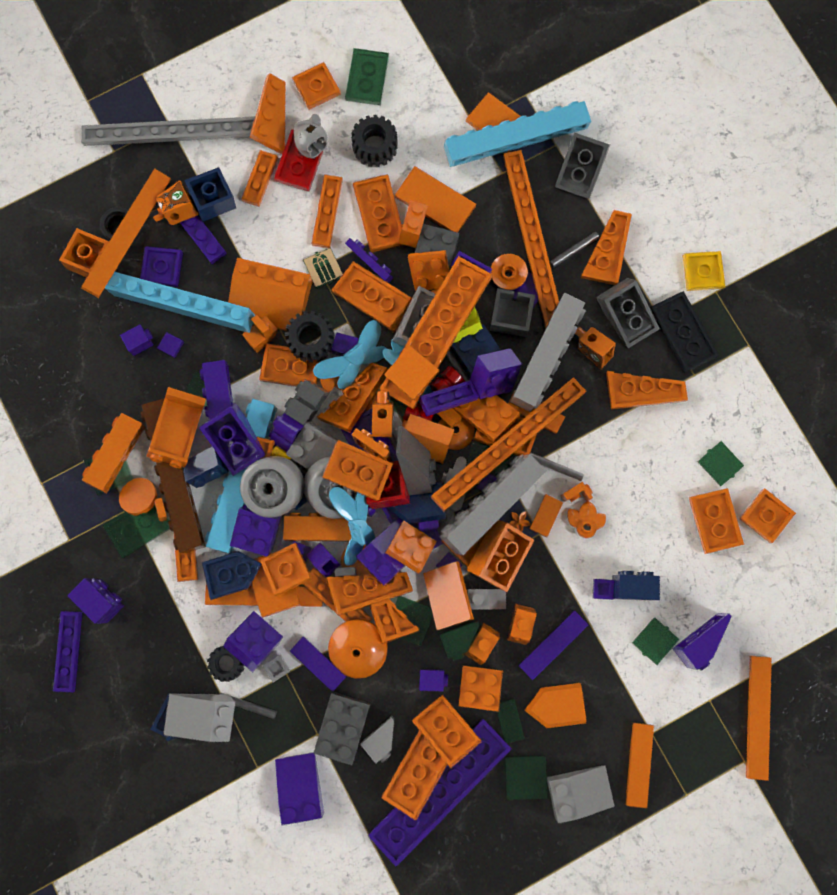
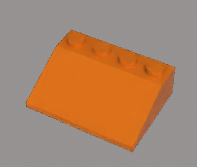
(270, 291)

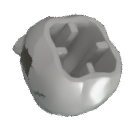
(310, 137)

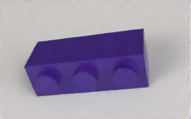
(217, 387)

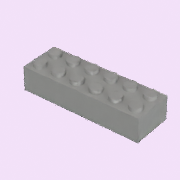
(550, 348)
(492, 504)

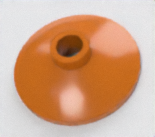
(509, 263)
(463, 437)

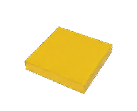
(703, 271)

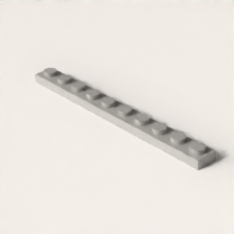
(166, 131)

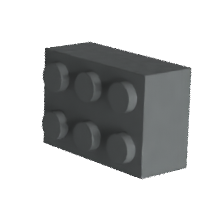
(342, 728)

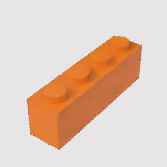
(113, 453)
(315, 528)

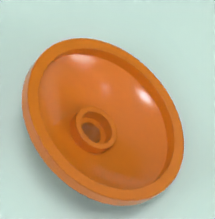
(360, 636)

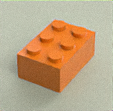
(500, 555)

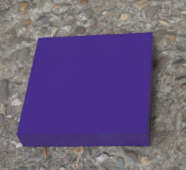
(161, 266)

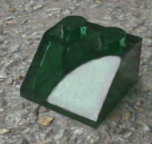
(459, 640)

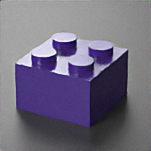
(495, 373)
(254, 532)
(96, 600)
(253, 641)

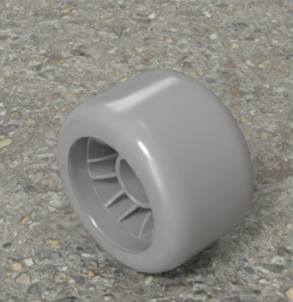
(286, 483)
(317, 490)

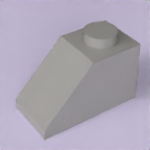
(487, 598)
(379, 742)

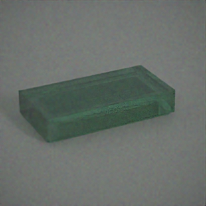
(510, 721)

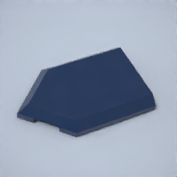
(421, 508)
(229, 574)

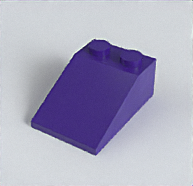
(233, 439)
(375, 559)
(703, 643)
(298, 789)

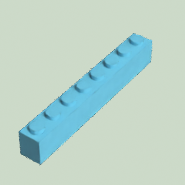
(517, 133)
(181, 302)
(260, 419)

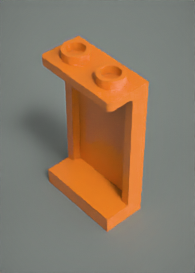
(176, 428)

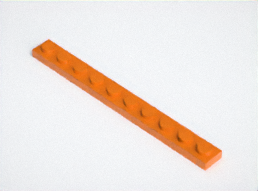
(531, 234)
(508, 444)

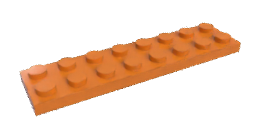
(444, 319)

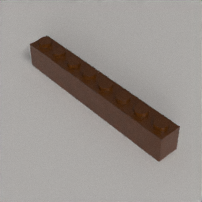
(177, 492)

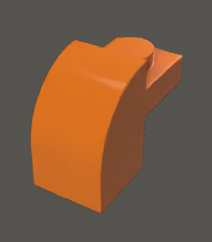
(261, 333)

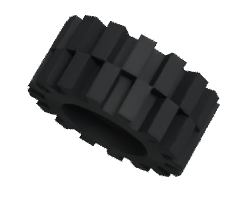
(217, 672)

